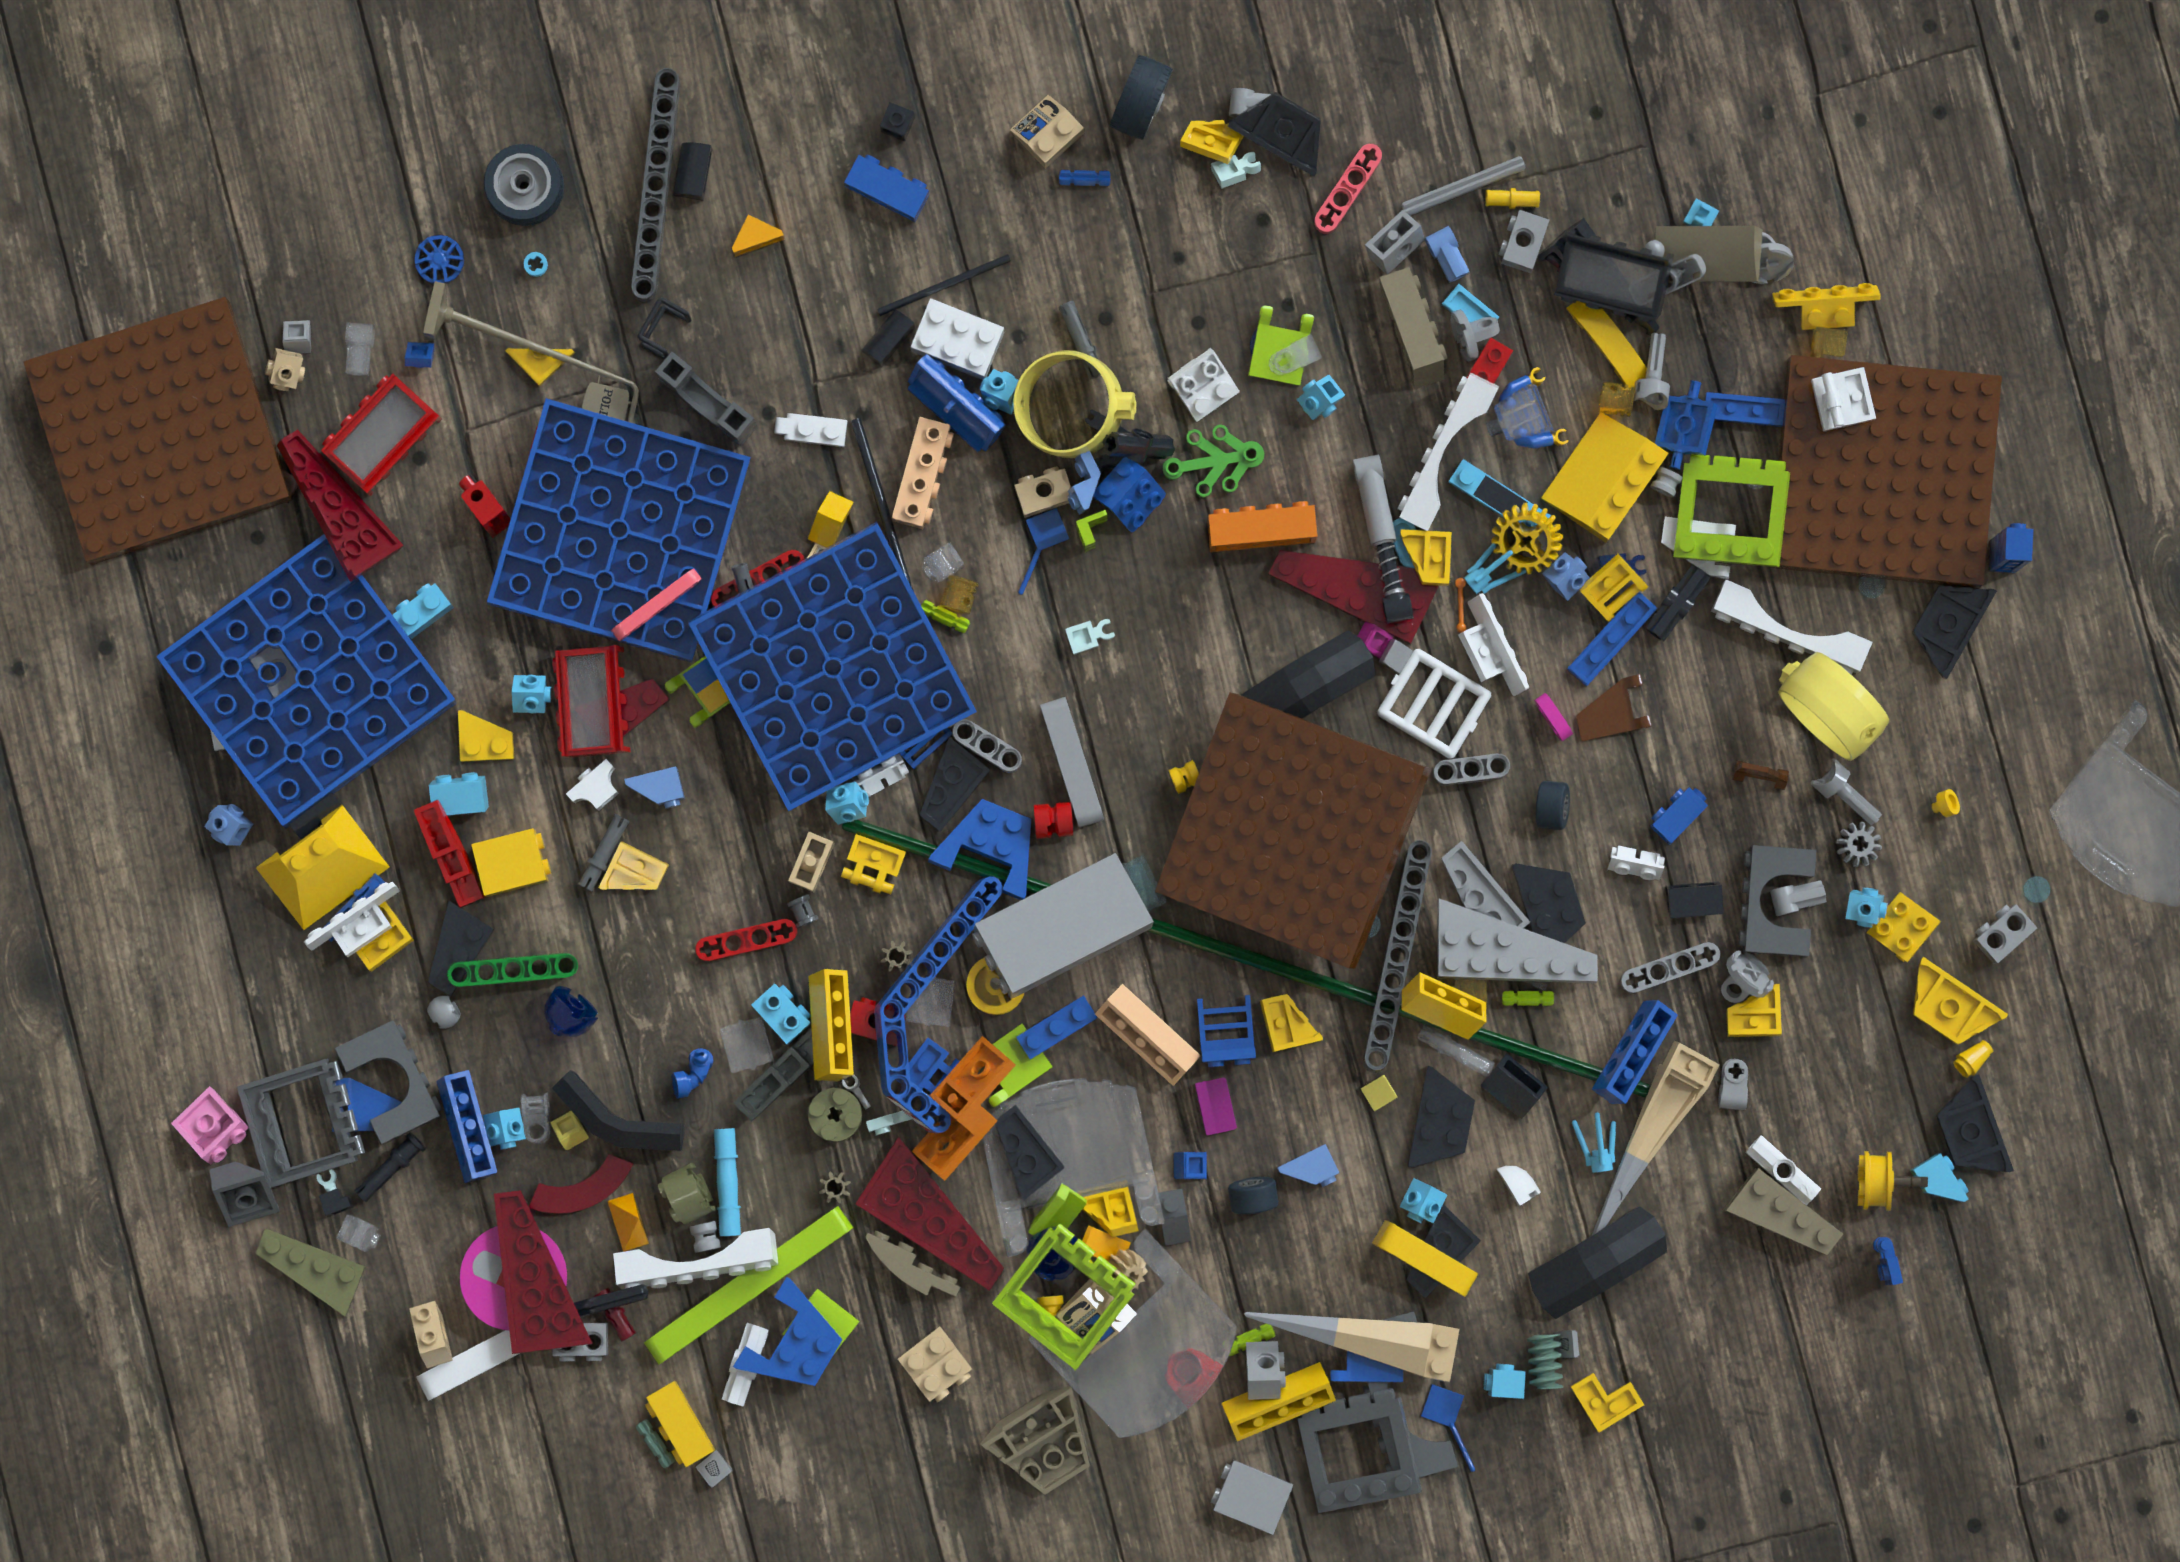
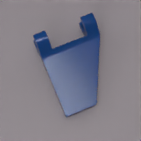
(366, 1102)
(1366, 1370)

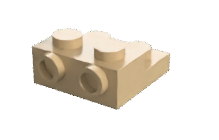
(935, 1365)

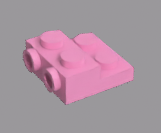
(210, 1126)

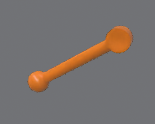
(1460, 584)

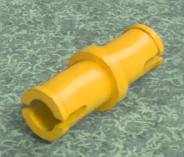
(1512, 198)

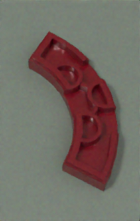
(583, 1194)

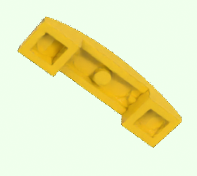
(1610, 342)

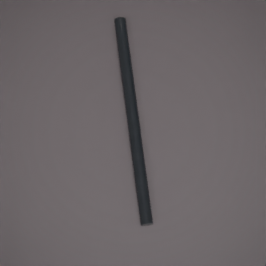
(943, 285)

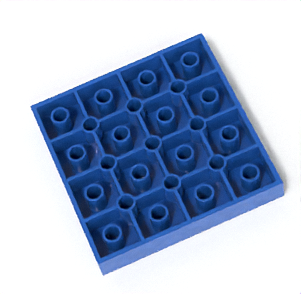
(613, 522)
(832, 666)
(358, 670)

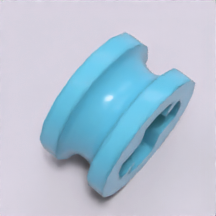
(532, 256)

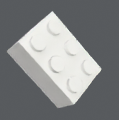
(957, 339)

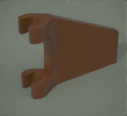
(1612, 712)
(1744, 769)

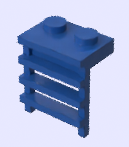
(1218, 1051)

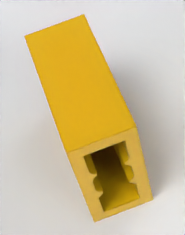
(511, 862)

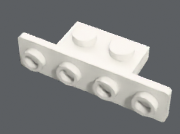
(1490, 649)
(357, 925)

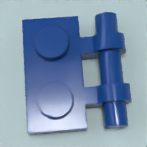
(926, 1063)
(1889, 1268)

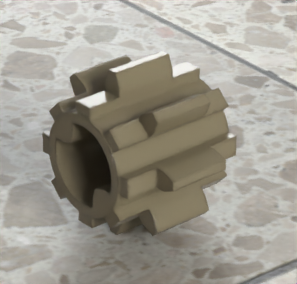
(901, 950)
(832, 1194)

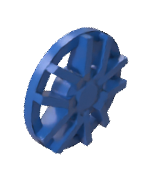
(439, 259)

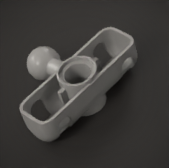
(1681, 271)

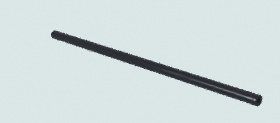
(879, 494)

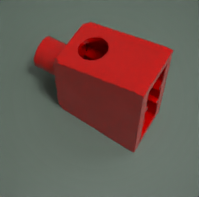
(484, 505)

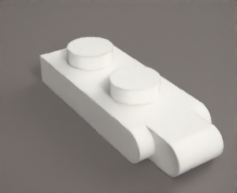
(812, 429)

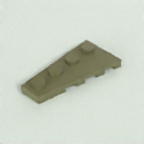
(318, 1271)

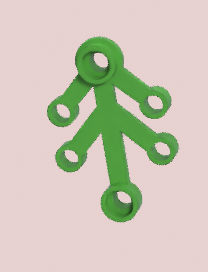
(1217, 460)

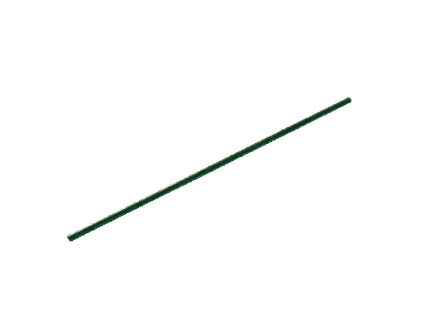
(1249, 958)

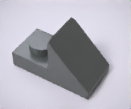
(1176, 1223)

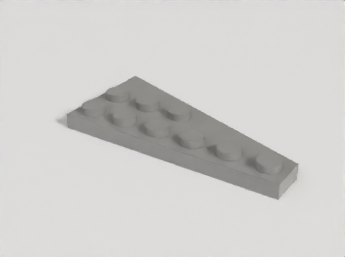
(1491, 949)

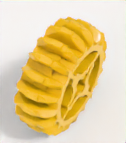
(1520, 531)

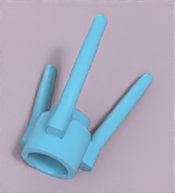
(1479, 579)
(1602, 1158)

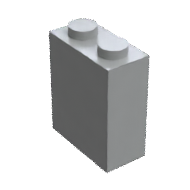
(1251, 1496)

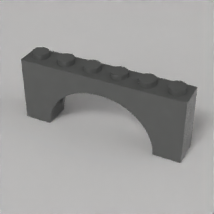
(1429, 1455)

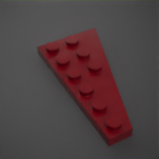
(536, 1296)

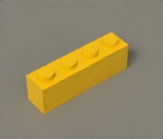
(831, 1025)
(1303, 1393)

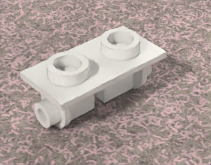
(887, 769)
(1647, 867)

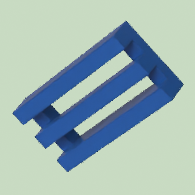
(907, 756)

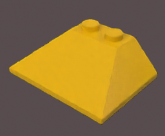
(323, 868)

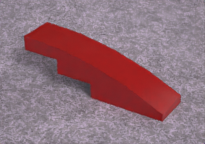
(449, 852)

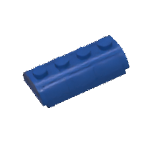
(955, 404)

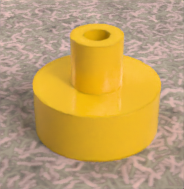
(1946, 803)

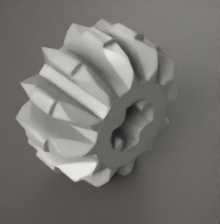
(1851, 849)

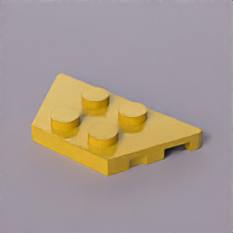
(1951, 1005)

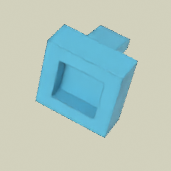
(1700, 214)

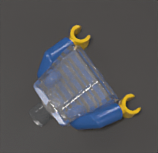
(1523, 415)

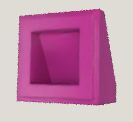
(1375, 638)

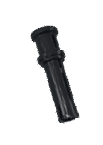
(399, 1159)

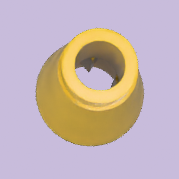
(1972, 1059)

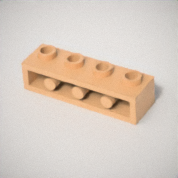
(922, 472)
(1147, 1034)

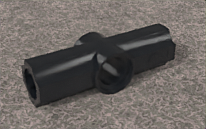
(1138, 445)
(1678, 603)

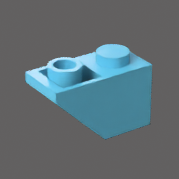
(1941, 1178)

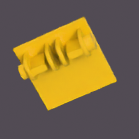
(1904, 927)

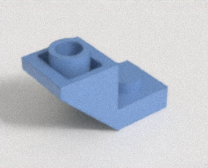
(1082, 493)

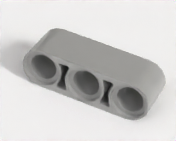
(979, 735)
(1460, 777)

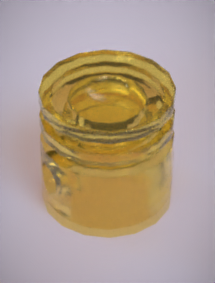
(1616, 399)
(959, 595)

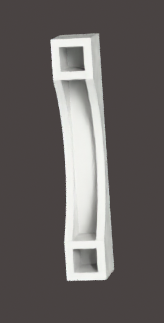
(1472, 402)
(1740, 606)
(749, 1251)

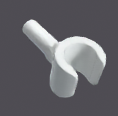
(857, 1092)

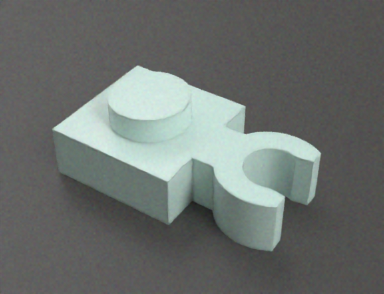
(1236, 169)
(1084, 636)
(882, 1124)

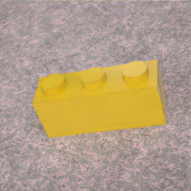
(1443, 1006)
(679, 1424)

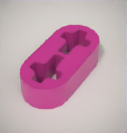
(1553, 717)

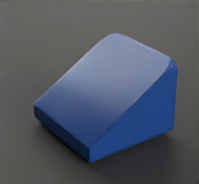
(1190, 1165)

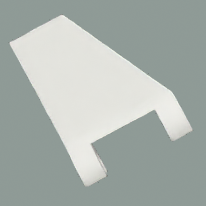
(1709, 567)

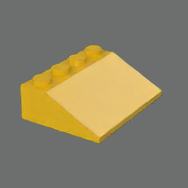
(1604, 476)

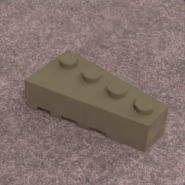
(1413, 327)
(1778, 1211)

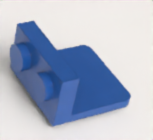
(1130, 493)

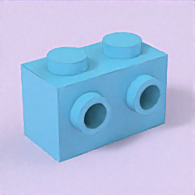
(422, 610)
(460, 794)
(781, 1013)
(1505, 1382)

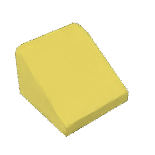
(1379, 1092)
(569, 1130)

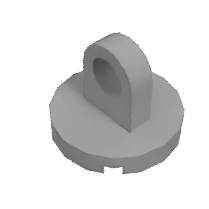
(1775, 260)
(1470, 333)
(1750, 976)

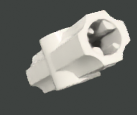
(1796, 1182)
(740, 1380)

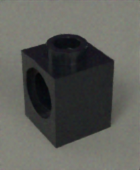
(897, 121)

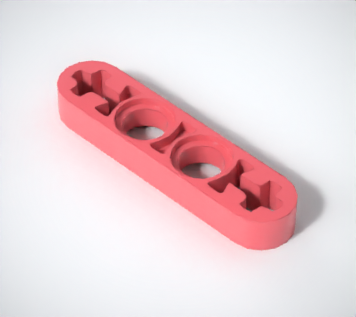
(1344, 186)
(656, 604)

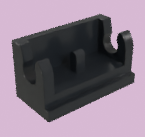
(1694, 899)

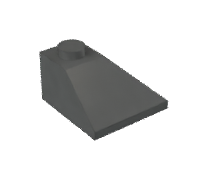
(242, 1193)

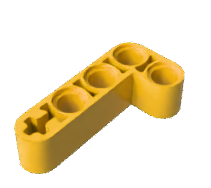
(1425, 1258)

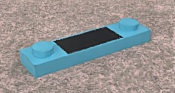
(1488, 490)

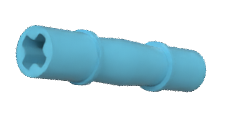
(727, 1182)

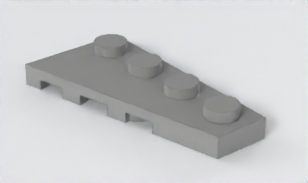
(1479, 889)

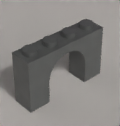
(695, 392)
(1760, 934)
(388, 1045)

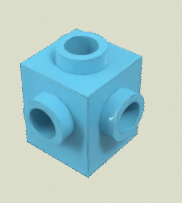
(999, 391)
(1320, 397)
(530, 694)
(846, 803)
(1857, 910)
(504, 1128)
(1422, 1201)

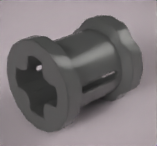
(802, 911)

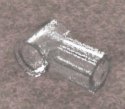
(359, 341)

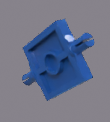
(1686, 425)

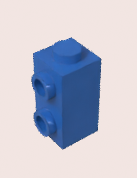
(1679, 815)

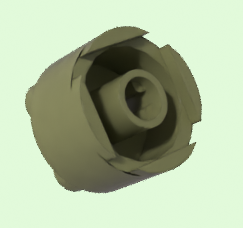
(840, 1100)
(687, 1194)

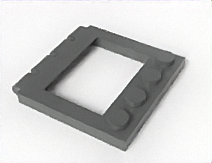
(266, 1132)
(1367, 1488)

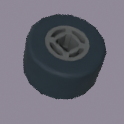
(1552, 805)
(1253, 1195)

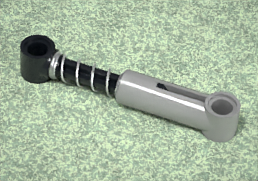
(1382, 535)

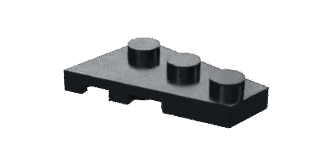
(459, 940)
(1026, 1152)

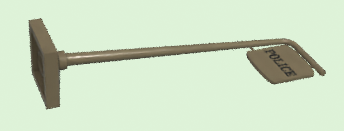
(598, 397)

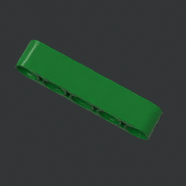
(525, 974)

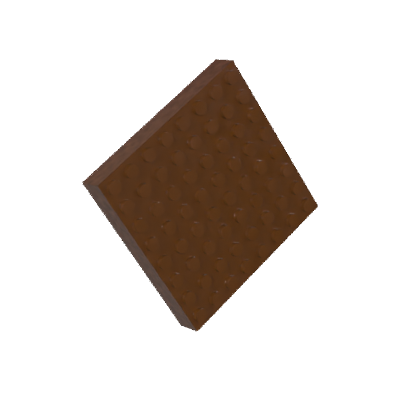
(157, 430)
(1896, 491)
(1293, 830)

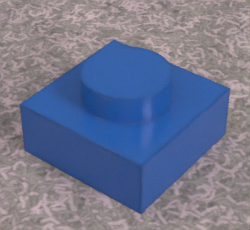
(419, 354)

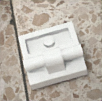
(1203, 384)
(1843, 399)

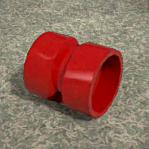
(1053, 820)

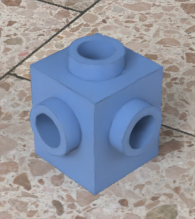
(1566, 575)
(228, 824)

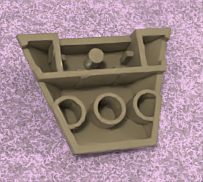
(1041, 1440)

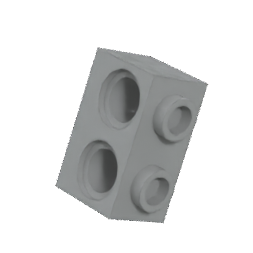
(2008, 939)
(599, 1329)

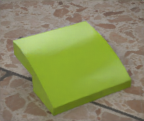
(835, 1315)

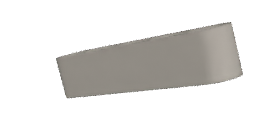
(1072, 762)

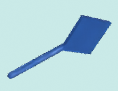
(1046, 531)
(1443, 1408)

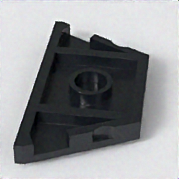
(1283, 130)
(1949, 623)
(1549, 901)
(1441, 1120)
(1973, 1130)

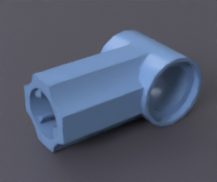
(1445, 248)

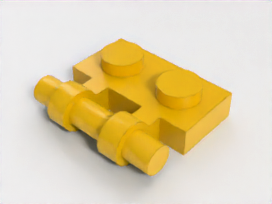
(875, 856)

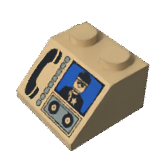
(1047, 131)
(1085, 1309)

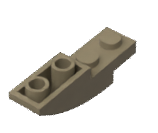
(900, 1261)

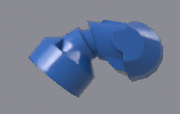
(700, 1063)

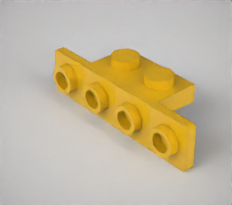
(1827, 306)

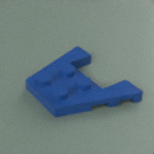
(995, 835)
(804, 1347)

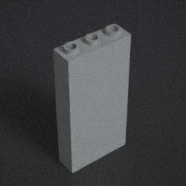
(1062, 926)

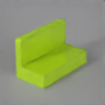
(1083, 528)
(1059, 1209)

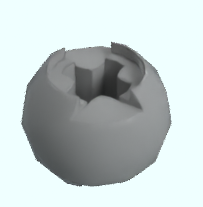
(444, 1012)

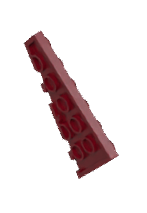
(348, 523)
(1354, 588)
(916, 1207)

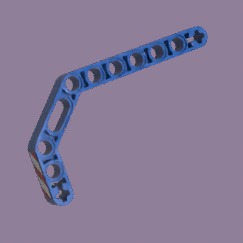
(917, 985)

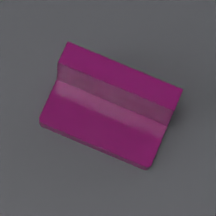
(1215, 1106)

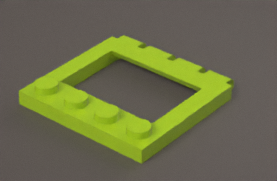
(1728, 547)
(1044, 1325)

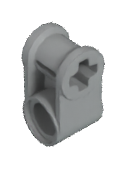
(1733, 1091)

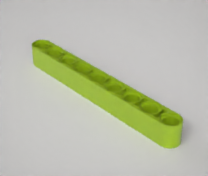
(747, 1286)

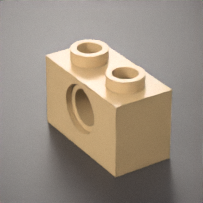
(1034, 504)
(811, 862)
(431, 1334)

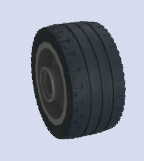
(1141, 97)
(519, 165)

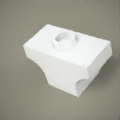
(595, 786)

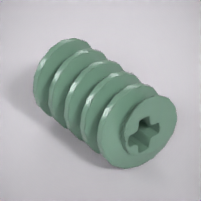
(1544, 1361)

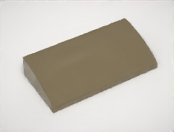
(1728, 251)

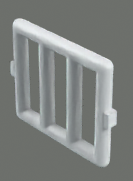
(1428, 737)

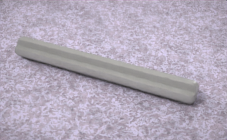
(1463, 186)

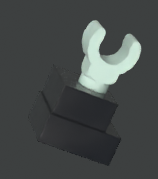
(333, 1200)

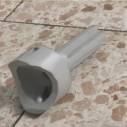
(1652, 389)
(1835, 783)

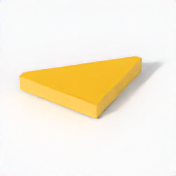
(537, 365)

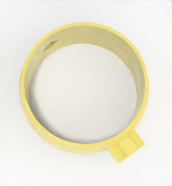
(1121, 404)
(1832, 705)

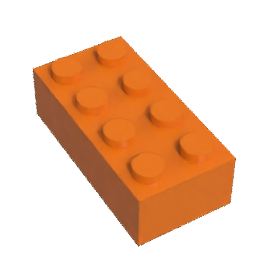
(1262, 528)

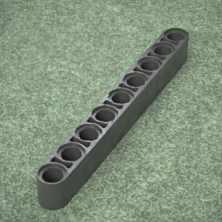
(654, 172)
(1403, 944)

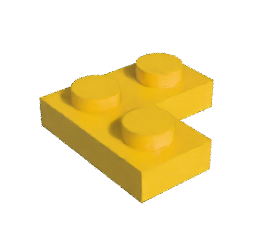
(1603, 1408)

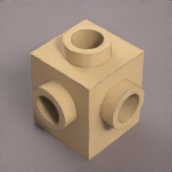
(285, 360)

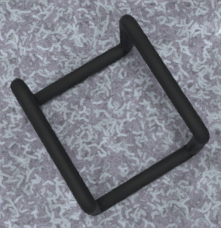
(671, 308)

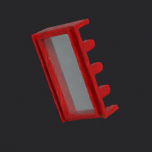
(379, 433)
(589, 701)

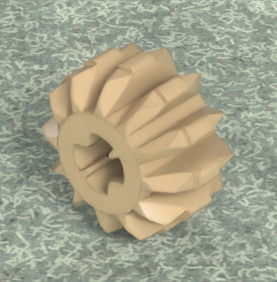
(1129, 1264)

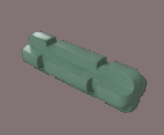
(655, 1443)

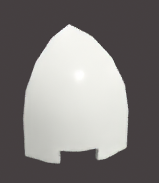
(1518, 1183)

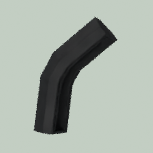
(1317, 677)
(612, 1127)
(1598, 1262)

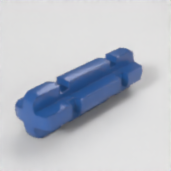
(1084, 178)

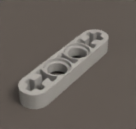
(1671, 970)

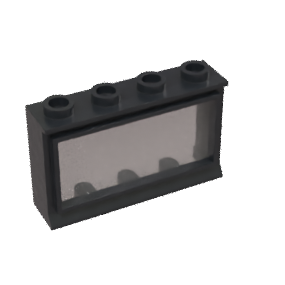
(1613, 277)

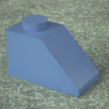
(659, 786)
(1312, 1167)

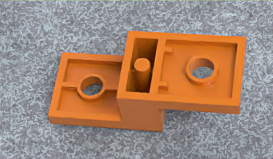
(962, 1098)

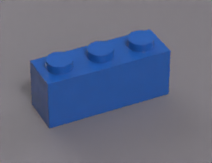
(887, 187)

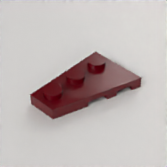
(641, 703)

